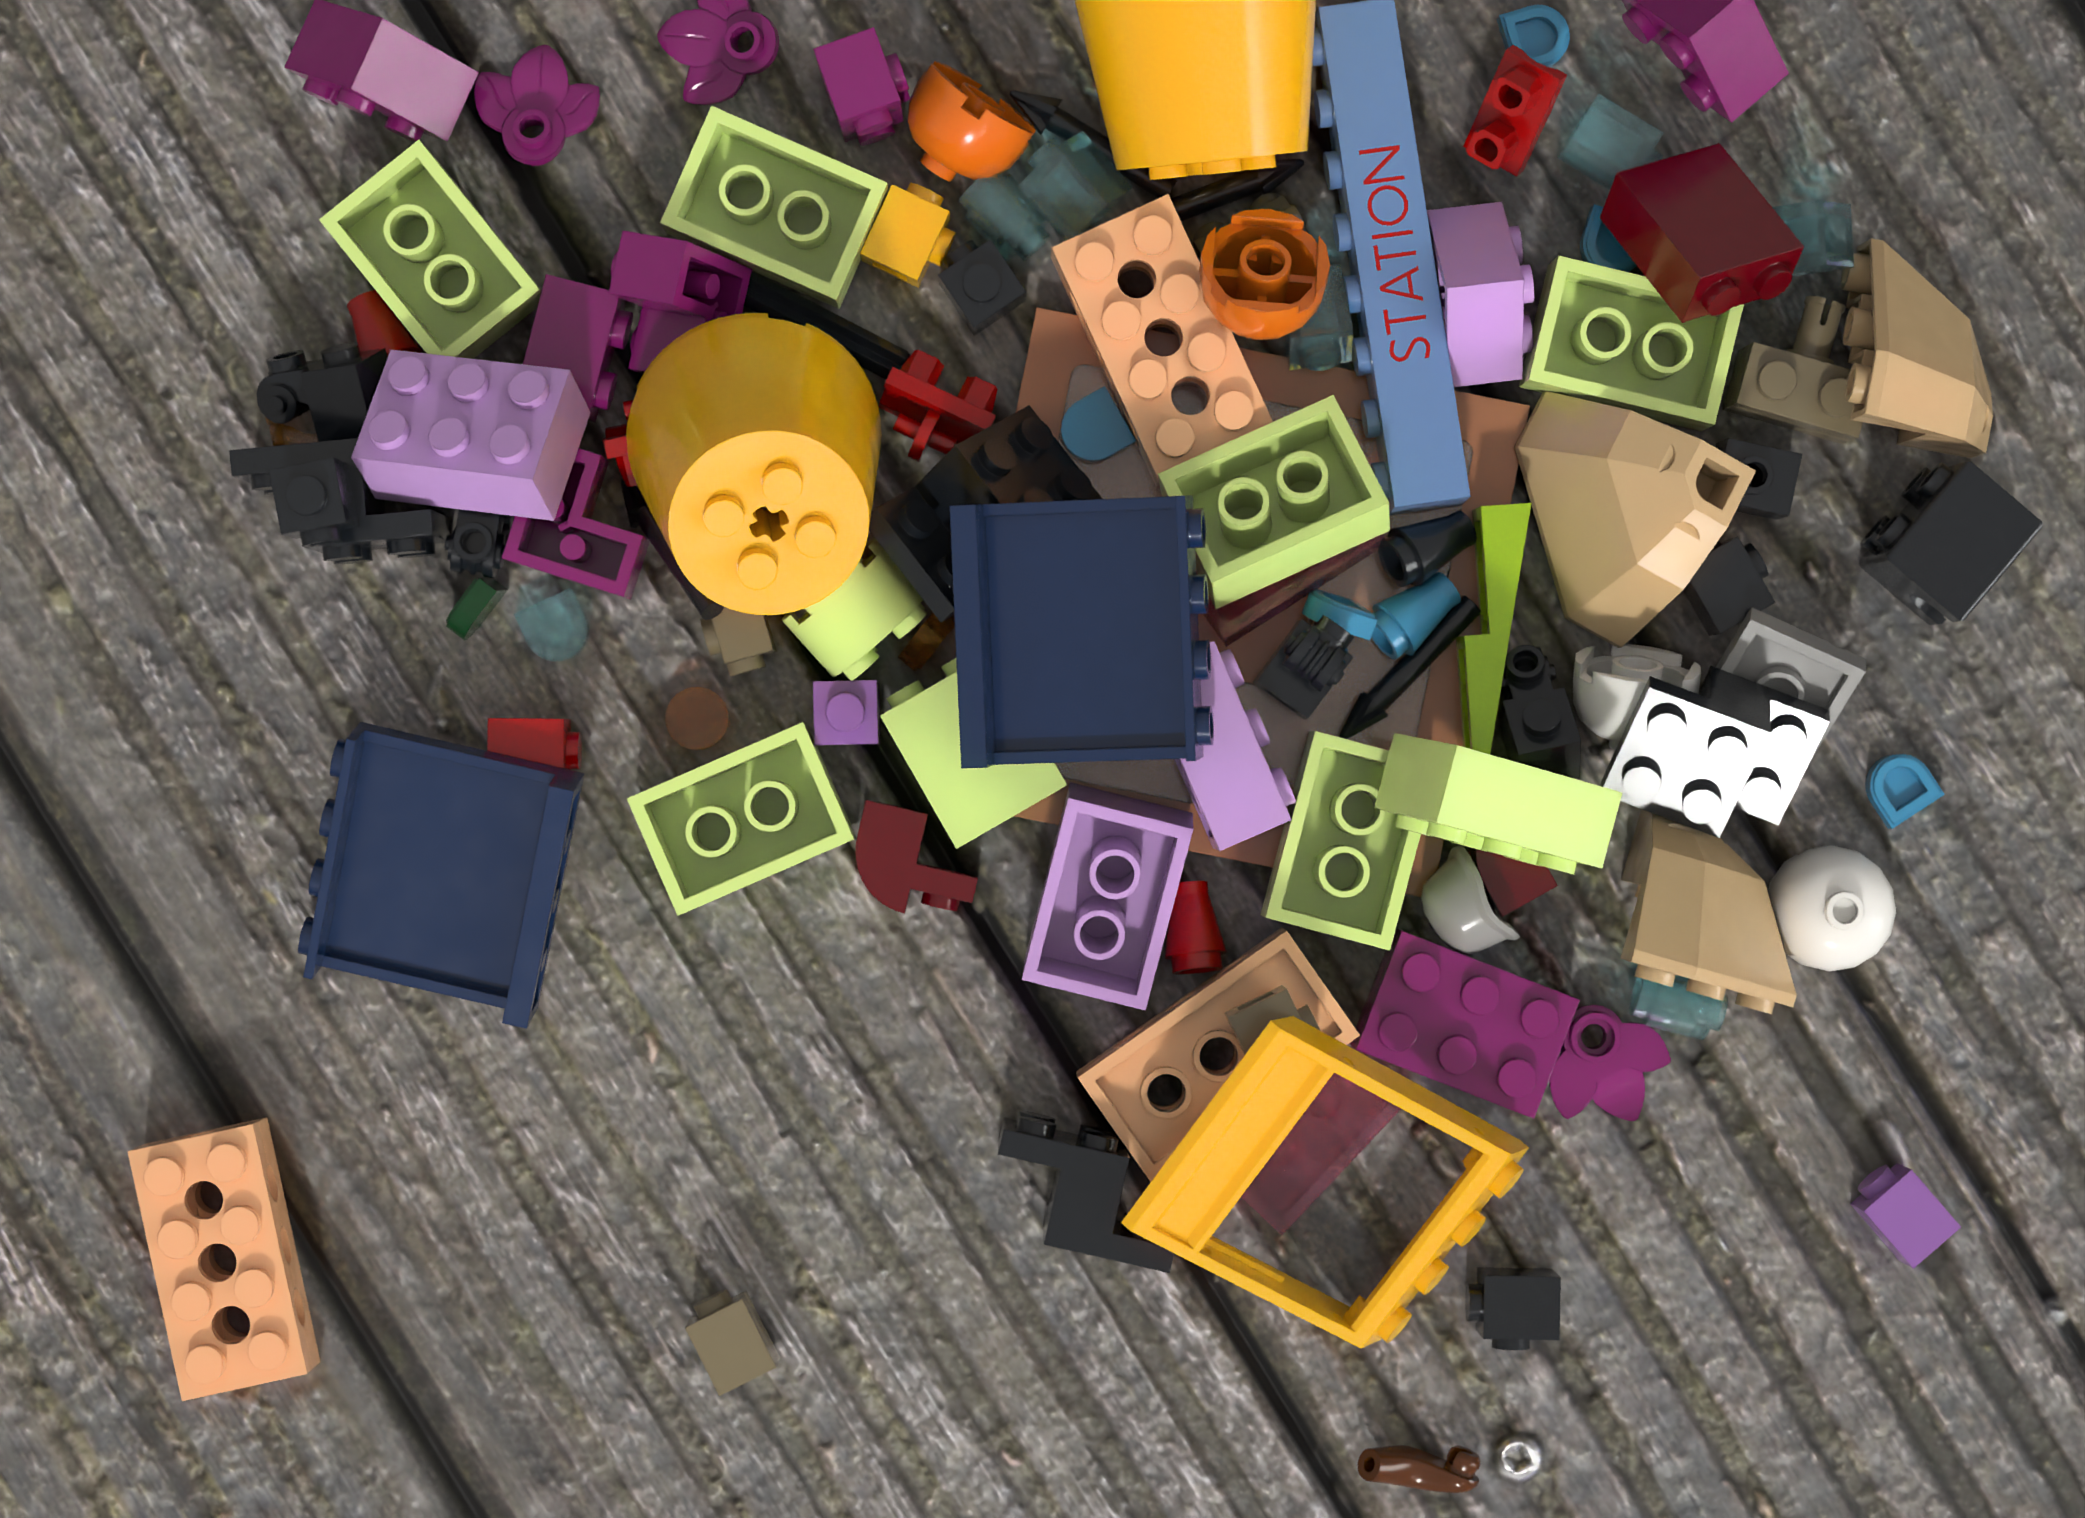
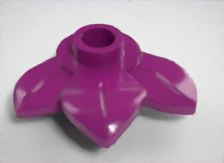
(709, 45)
(536, 96)
(1611, 1070)

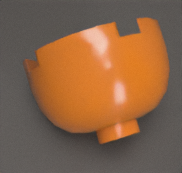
(963, 126)
(1263, 274)

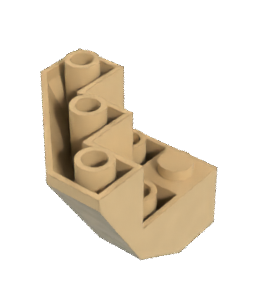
(1912, 357)
(1623, 508)
(1702, 917)

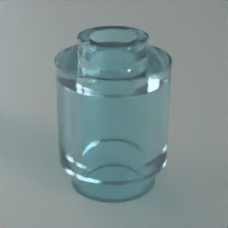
(1005, 216)
(1676, 1009)

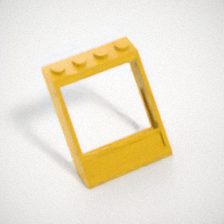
(1247, 1126)

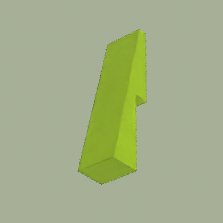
(1482, 657)

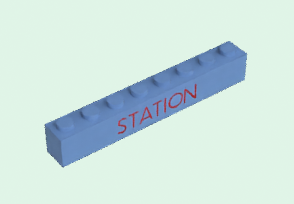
(1389, 257)

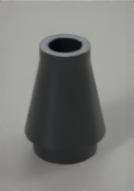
(1423, 548)

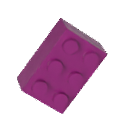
(1464, 1023)

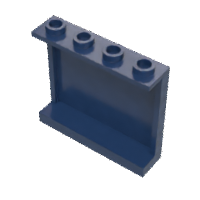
(1080, 631)
(441, 868)

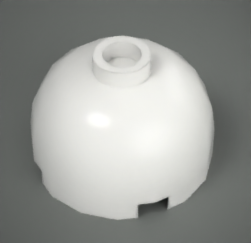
(1610, 686)
(1832, 907)

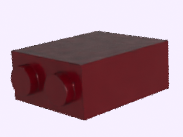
(1701, 232)

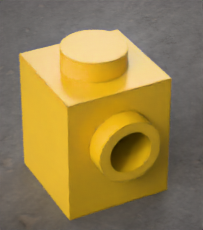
(909, 234)

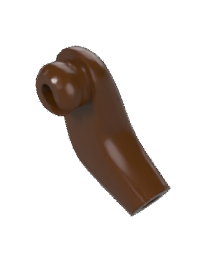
(1421, 1470)

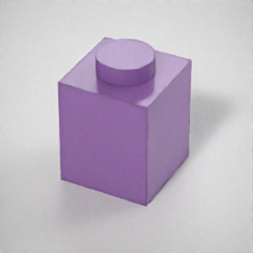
(846, 712)
(1904, 1213)

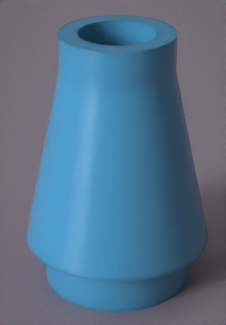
(1412, 615)

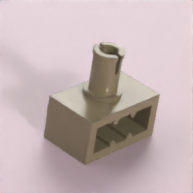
(1797, 385)

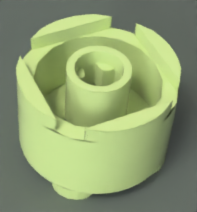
(859, 615)

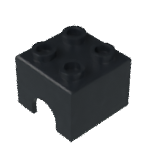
(1948, 541)

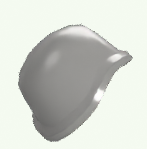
(1459, 906)

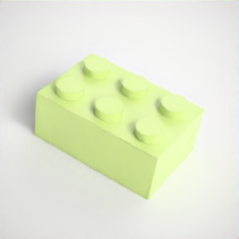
(774, 206)
(433, 256)
(1622, 346)
(1280, 500)
(1496, 804)
(741, 818)
(1339, 857)

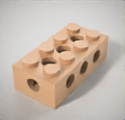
(1116, 324)
(1174, 1040)
(191, 1285)

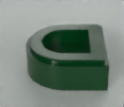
(475, 606)

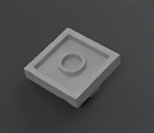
(1793, 663)

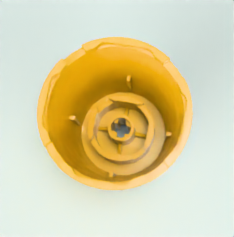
(1201, 81)
(749, 421)

